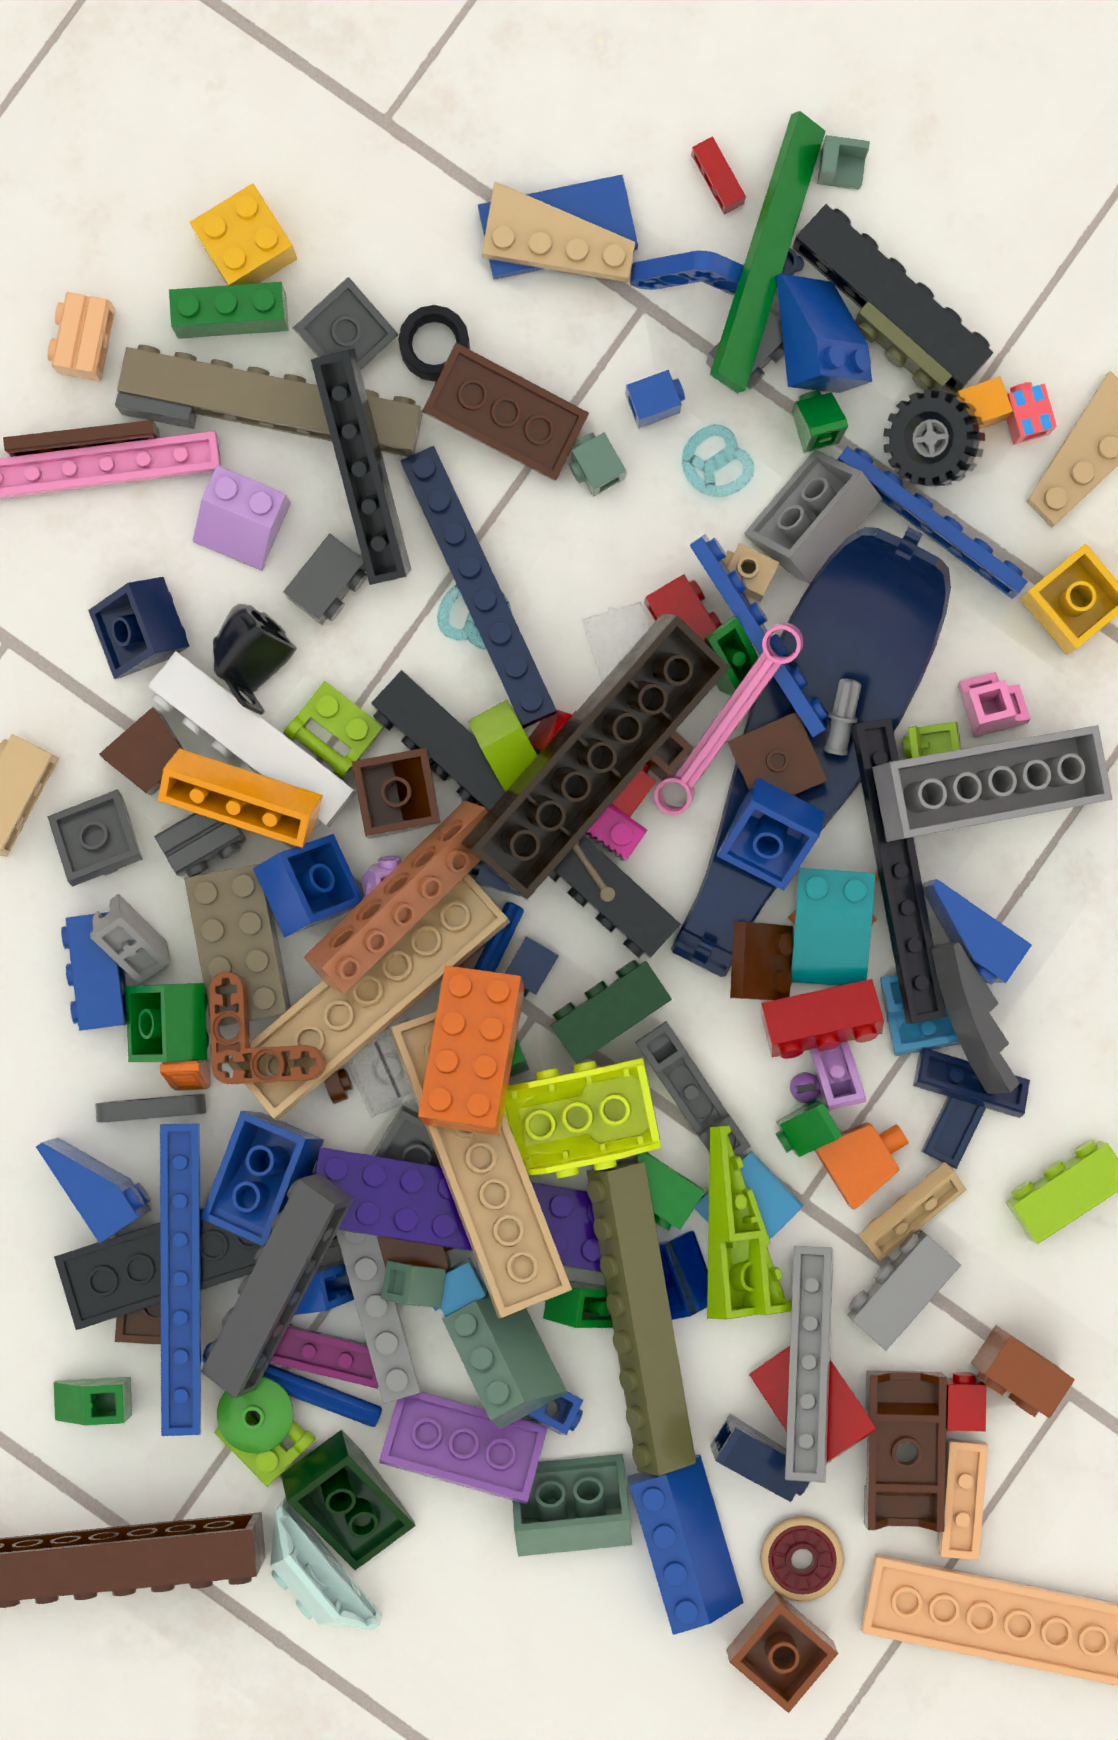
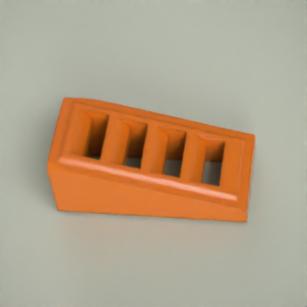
(187, 1074)

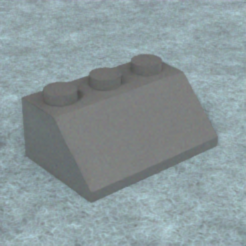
(813, 514)

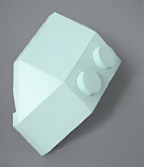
(316, 1575)

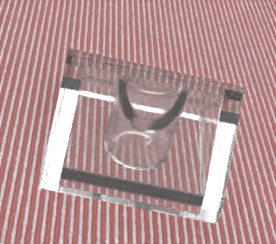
(380, 1075)

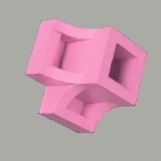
(992, 704)

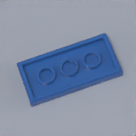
(596, 201)

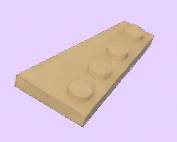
(545, 237)

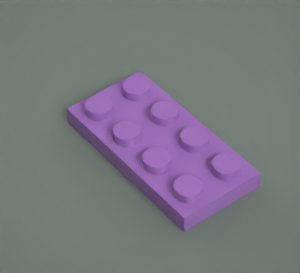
(463, 1446)

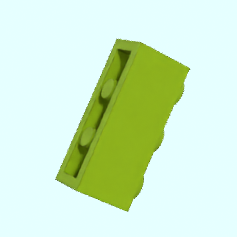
(1066, 1191)

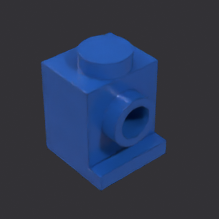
(566, 1417)

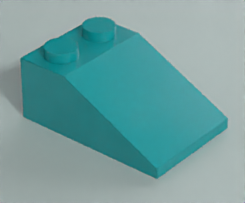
(832, 926)

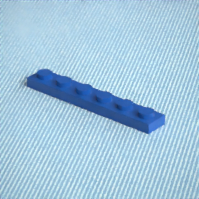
(944, 531)
(752, 620)

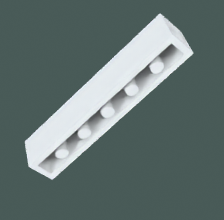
(245, 734)

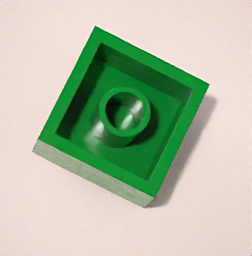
(166, 1022)

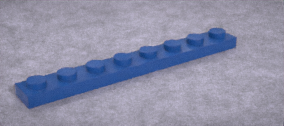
(180, 1279)

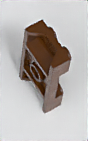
(913, 1410)

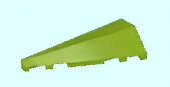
(739, 1263)

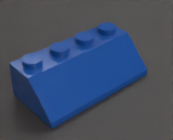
(686, 1546)

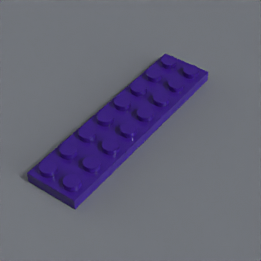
(416, 1206)

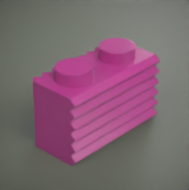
(617, 832)

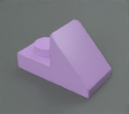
(838, 1077)

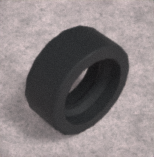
(417, 319)

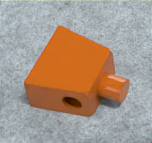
(862, 1161)

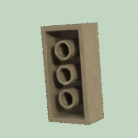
(240, 937)

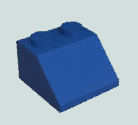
(771, 834)

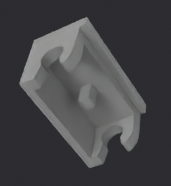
(130, 940)

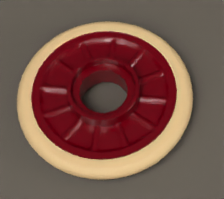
(802, 1534)

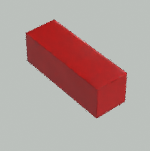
(718, 175)

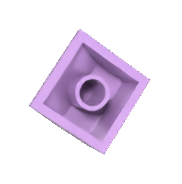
(240, 517)

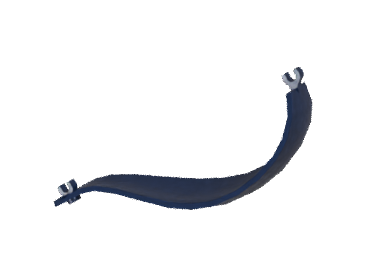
(864, 619)

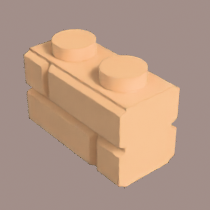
(81, 336)

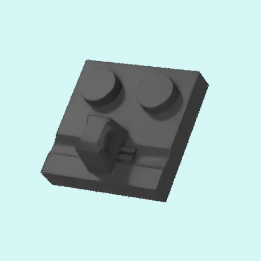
(346, 322)
(95, 838)
(407, 1140)

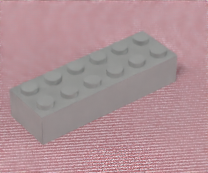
(991, 783)

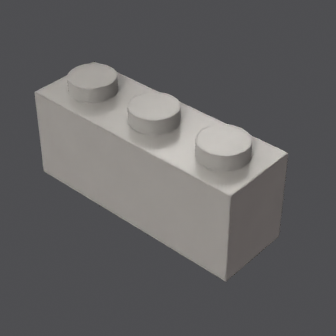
(902, 1289)

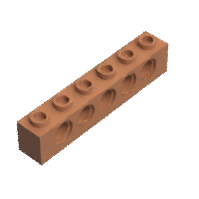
(397, 902)

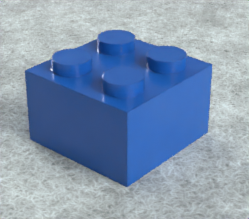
(308, 885)

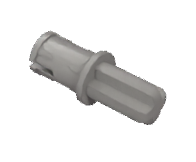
(842, 717)

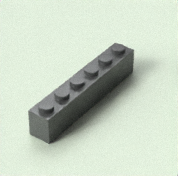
(276, 1284)

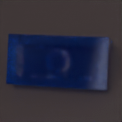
(684, 1275)

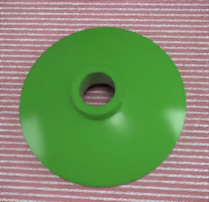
(275, 1417)

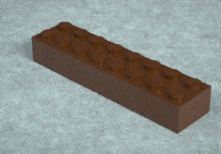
(131, 1558)

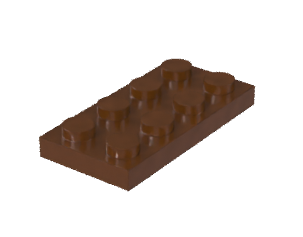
(505, 411)

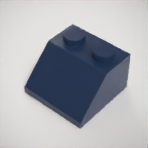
(138, 626)

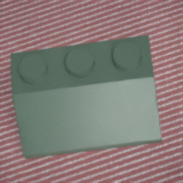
(504, 1361)
(574, 1507)

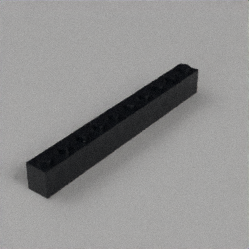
(459, 756)

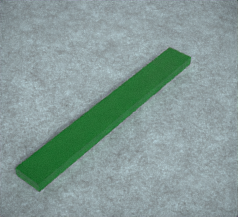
(767, 252)

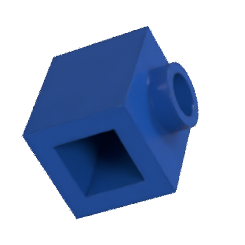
(654, 398)

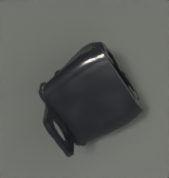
(249, 652)

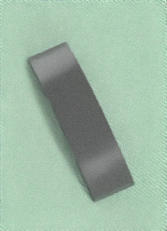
(688, 1086)

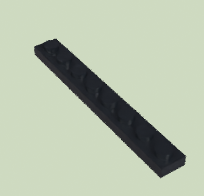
(899, 884)

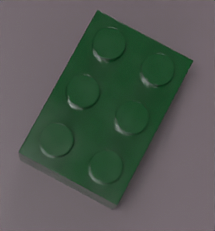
(609, 1010)

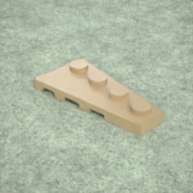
(1084, 457)

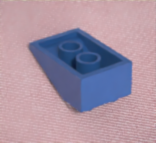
(820, 337)
(985, 940)
(257, 1173)
(99, 1193)

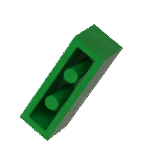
(228, 310)

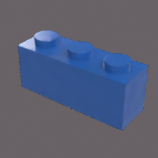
(95, 976)

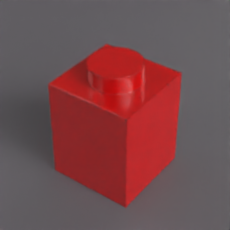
(965, 1403)

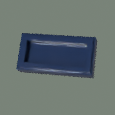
(953, 1131)

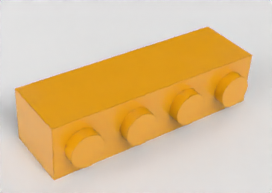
(240, 797)

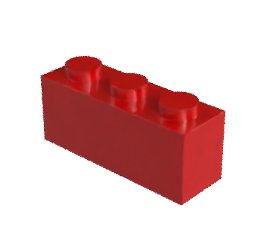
(822, 1019)

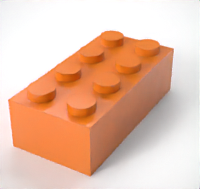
(472, 1050)

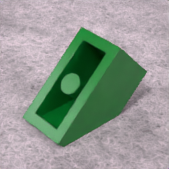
(818, 420)
(735, 648)
(807, 1129)
(670, 1192)
(580, 1307)

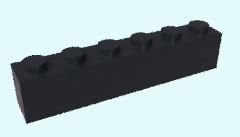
(867, 275)
(361, 466)

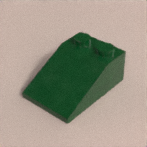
(346, 1500)

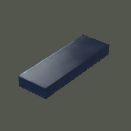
(957, 1080)

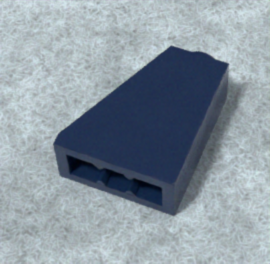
(754, 1457)

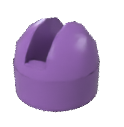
(803, 1079)

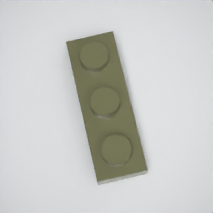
(901, 349)

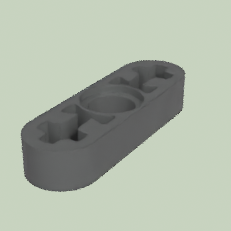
(150, 1108)

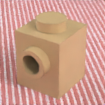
(754, 569)

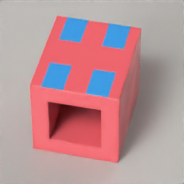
(1031, 413)

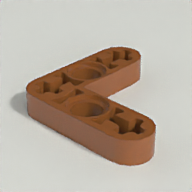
(239, 1046)

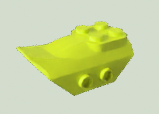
(582, 1117)

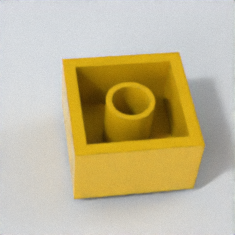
(244, 238)
(1074, 599)

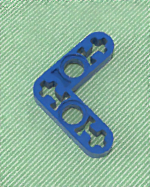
(687, 269)

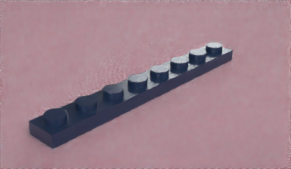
(478, 587)

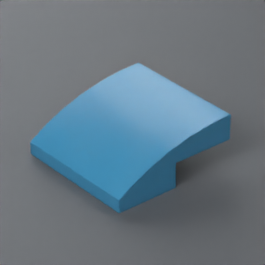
(915, 1036)
(773, 1198)

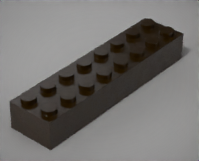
(595, 755)

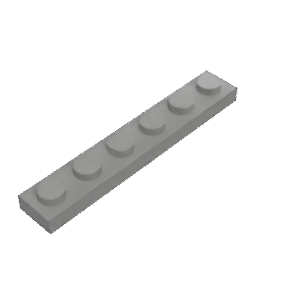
(378, 1316)
(809, 1364)

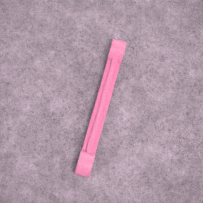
(728, 719)

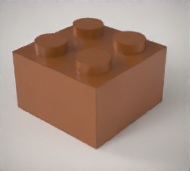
(1013, 1366)
(781, 1652)

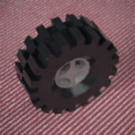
(915, 438)

